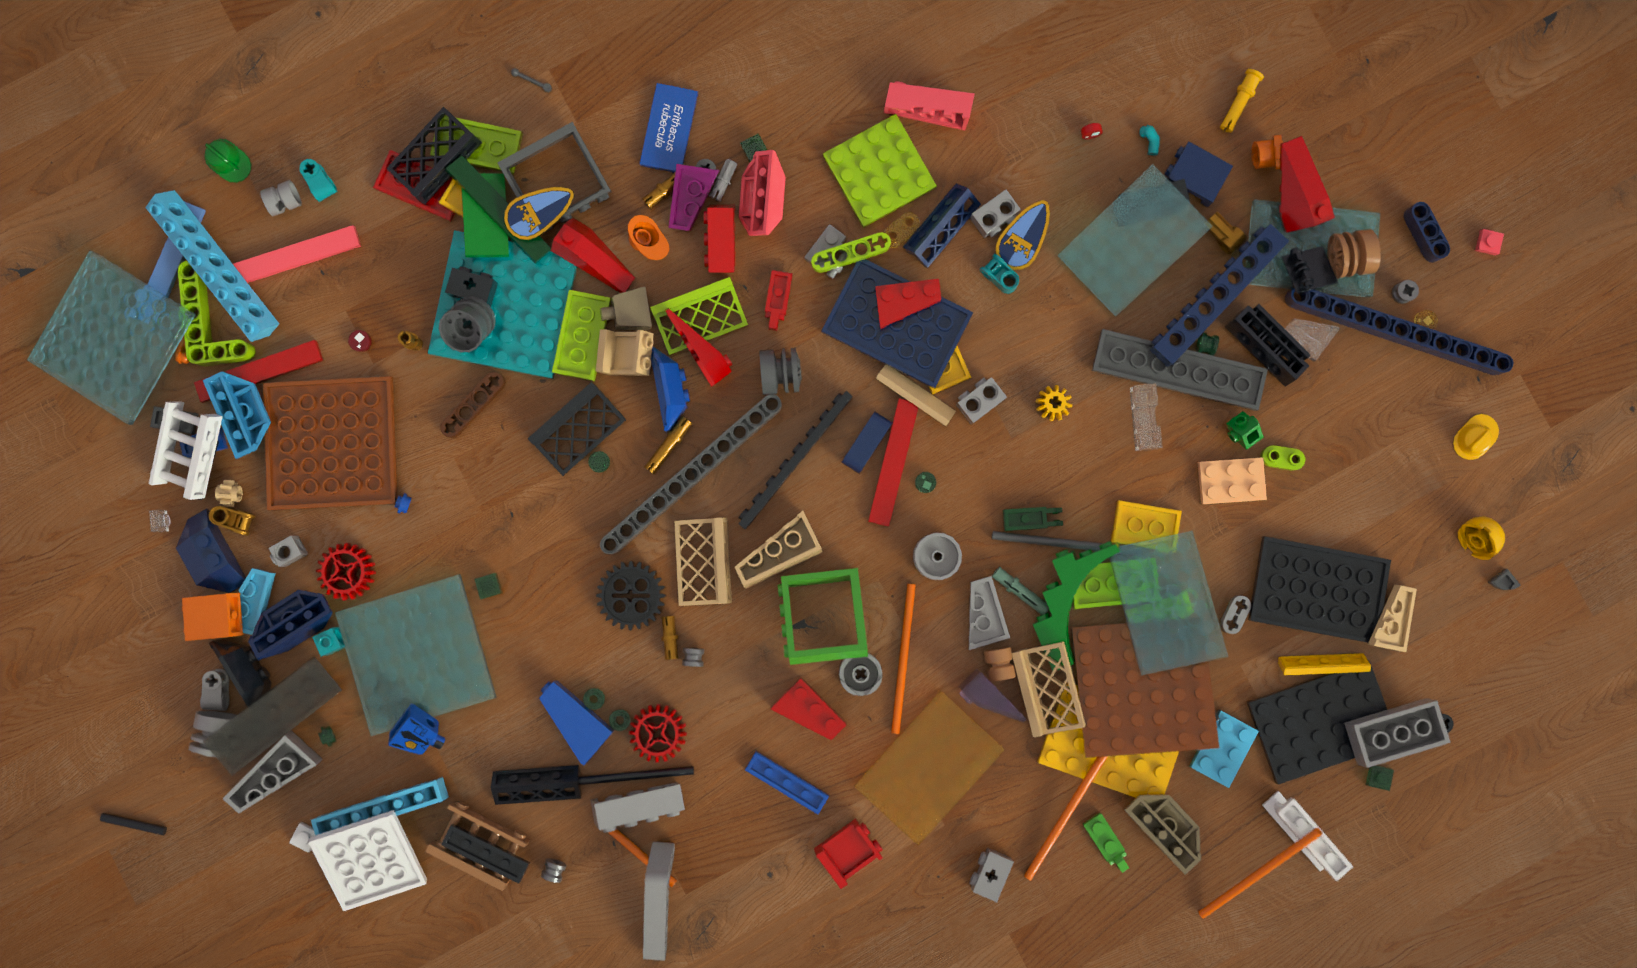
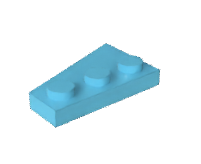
(255, 597)

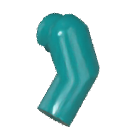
(1153, 138)

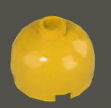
(1482, 537)

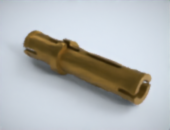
(668, 445)

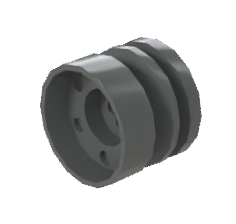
(467, 324)
(779, 371)

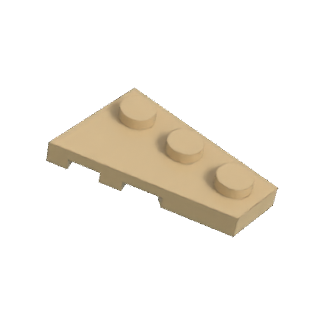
(1395, 621)

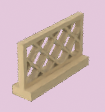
(721, 561)
(1031, 688)

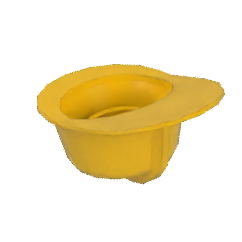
(1476, 437)

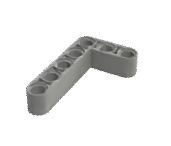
(656, 900)

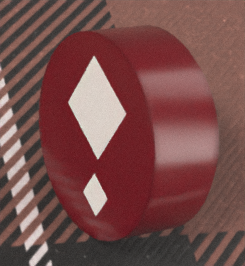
(359, 341)

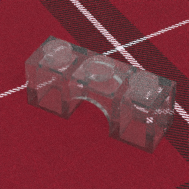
(1143, 405)

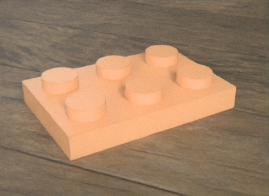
(1232, 481)

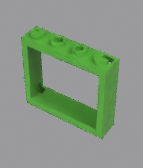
(829, 653)

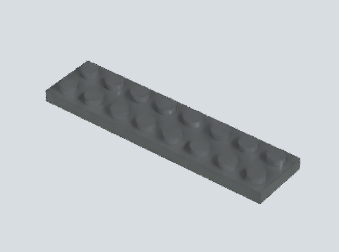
(1191, 374)

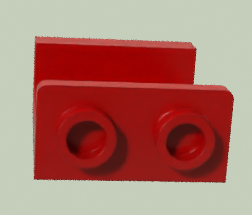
(848, 851)

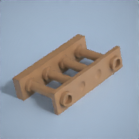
(478, 871)

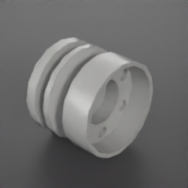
(208, 723)

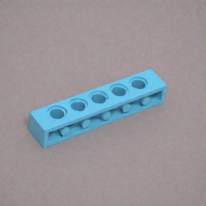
(399, 801)

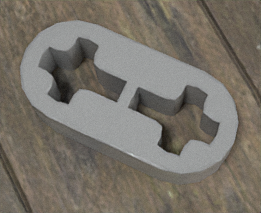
(1240, 616)

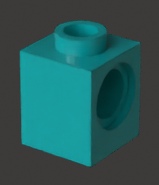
(329, 641)

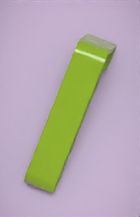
(202, 323)

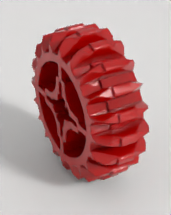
(330, 580)
(649, 726)

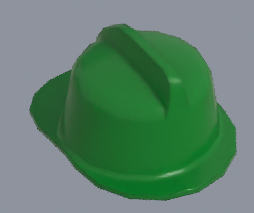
(227, 160)

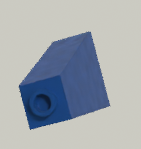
(577, 723)

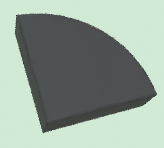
(1504, 580)

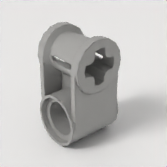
(215, 692)

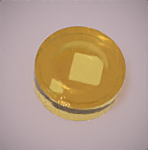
(1427, 319)

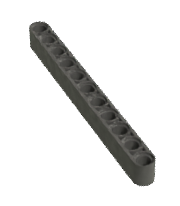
(680, 477)

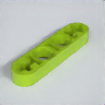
(852, 256)

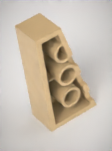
(780, 552)

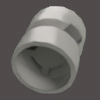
(281, 197)

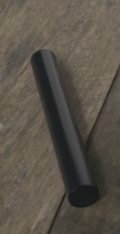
(134, 824)

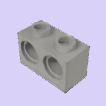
(992, 211)
(984, 404)

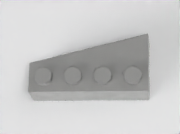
(278, 767)
(637, 807)

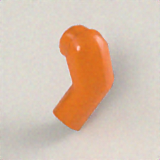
(180, 353)

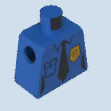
(415, 731)

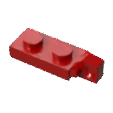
(777, 297)

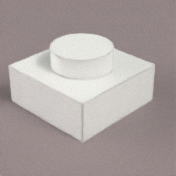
(301, 836)

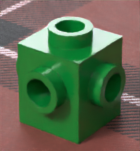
(1244, 430)

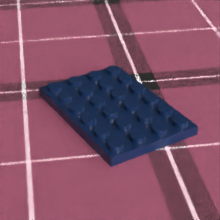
(915, 345)

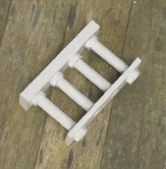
(202, 455)
(1296, 825)

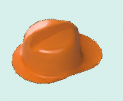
(647, 238)

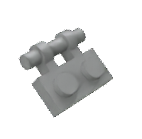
(829, 238)

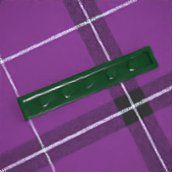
(493, 205)

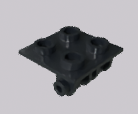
(1309, 269)

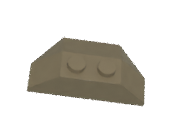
(1168, 828)

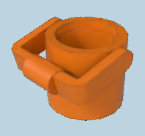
(1266, 153)

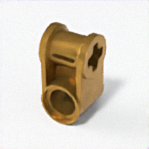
(235, 519)

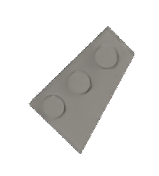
(985, 615)

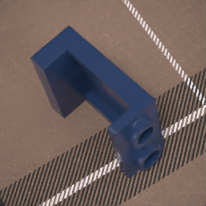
(1201, 170)

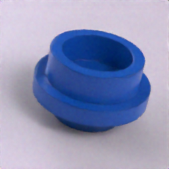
(403, 503)

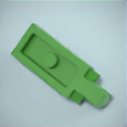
(1106, 841)

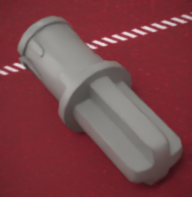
(723, 179)

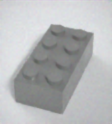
(1397, 732)

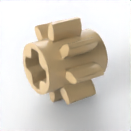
(228, 493)

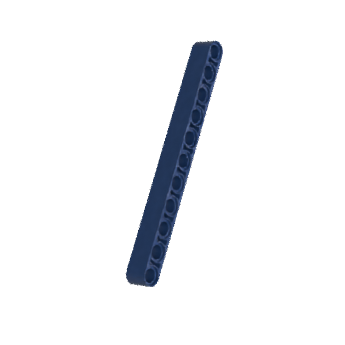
(1408, 331)

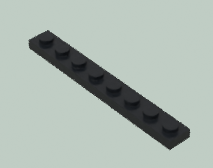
(789, 466)

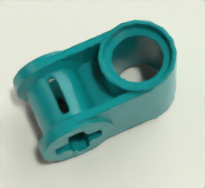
(318, 182)
(999, 273)

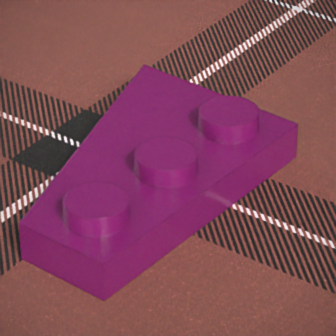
(689, 194)

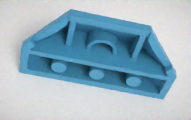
(242, 411)

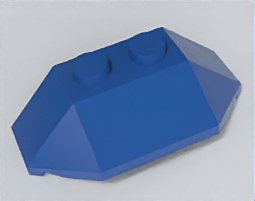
(670, 388)

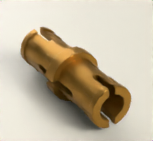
(662, 190)
(409, 337)
(669, 637)

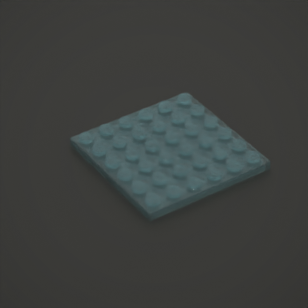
(111, 337)
(417, 652)

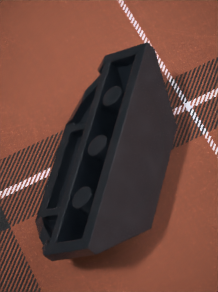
(243, 669)

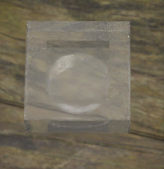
(159, 521)

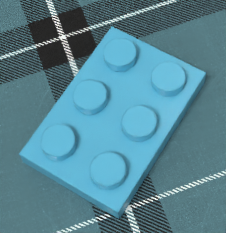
(1234, 743)

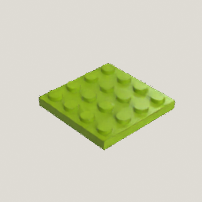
(879, 170)

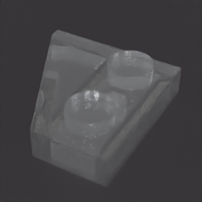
(1312, 335)

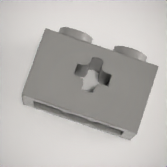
(992, 886)

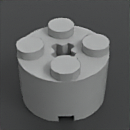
(860, 686)

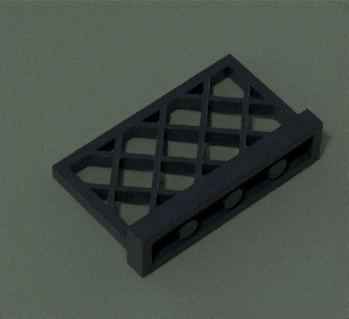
(434, 179)
(564, 415)

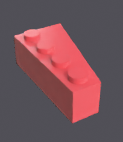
(929, 104)

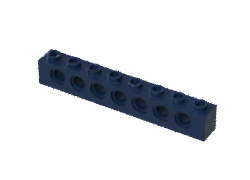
(1272, 242)

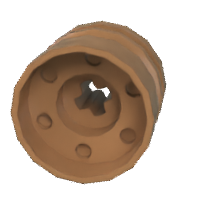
(1354, 253)

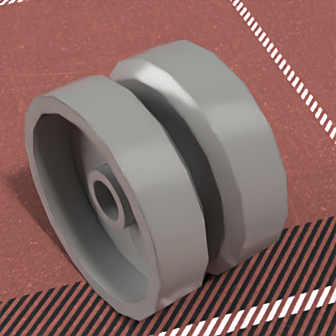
(924, 556)

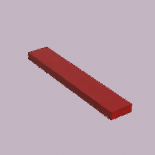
(271, 366)
(893, 463)

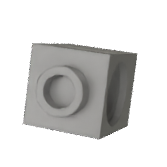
(296, 548)

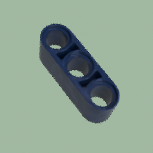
(1436, 236)
(867, 442)

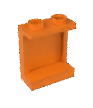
(212, 616)

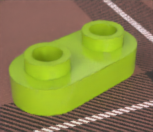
(1283, 458)

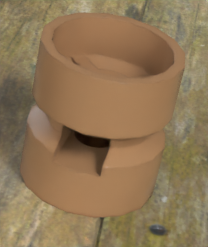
(999, 663)

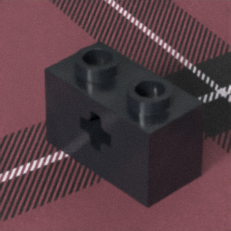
(462, 277)

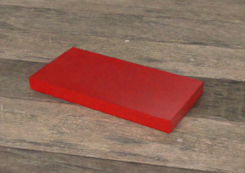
(393, 187)

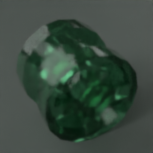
(1207, 344)

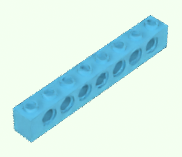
(212, 265)

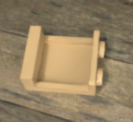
(624, 353)

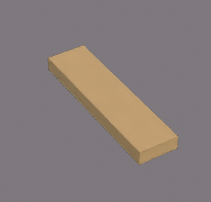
(915, 394)

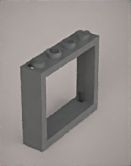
(541, 145)

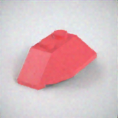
(762, 194)

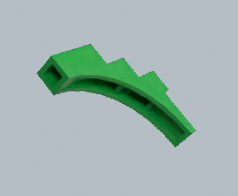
(1060, 596)

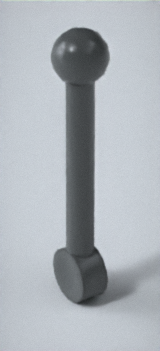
(547, 87)

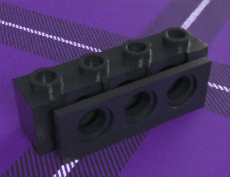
(1269, 356)

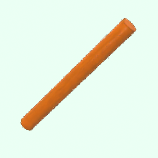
(635, 850)

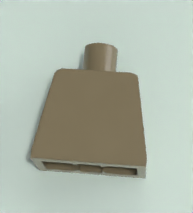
(629, 310)

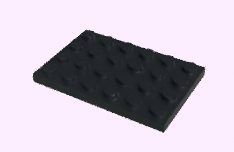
(1318, 589)
(1305, 723)

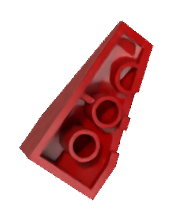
(1301, 188)
(589, 253)
(707, 357)

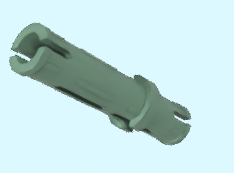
(1013, 585)

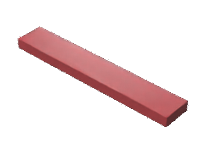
(298, 254)

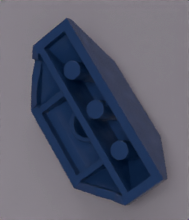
(209, 555)
(289, 623)

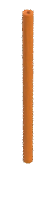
(903, 658)
(1086, 782)
(1261, 872)

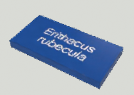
(668, 127)

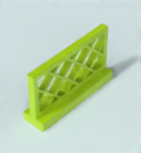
(695, 297)

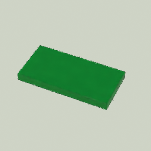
(481, 233)

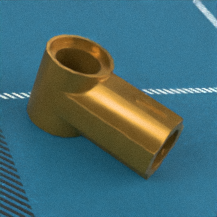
(1228, 236)

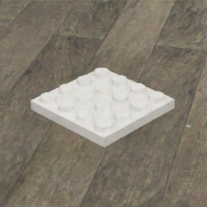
(368, 860)

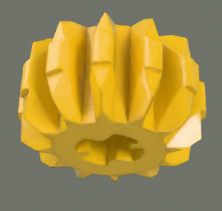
(1048, 407)

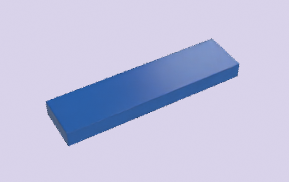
(787, 782)

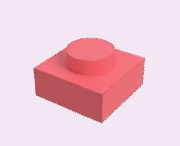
(1489, 242)

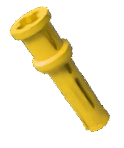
(1245, 91)

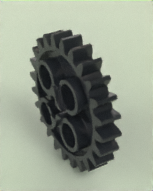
(631, 576)

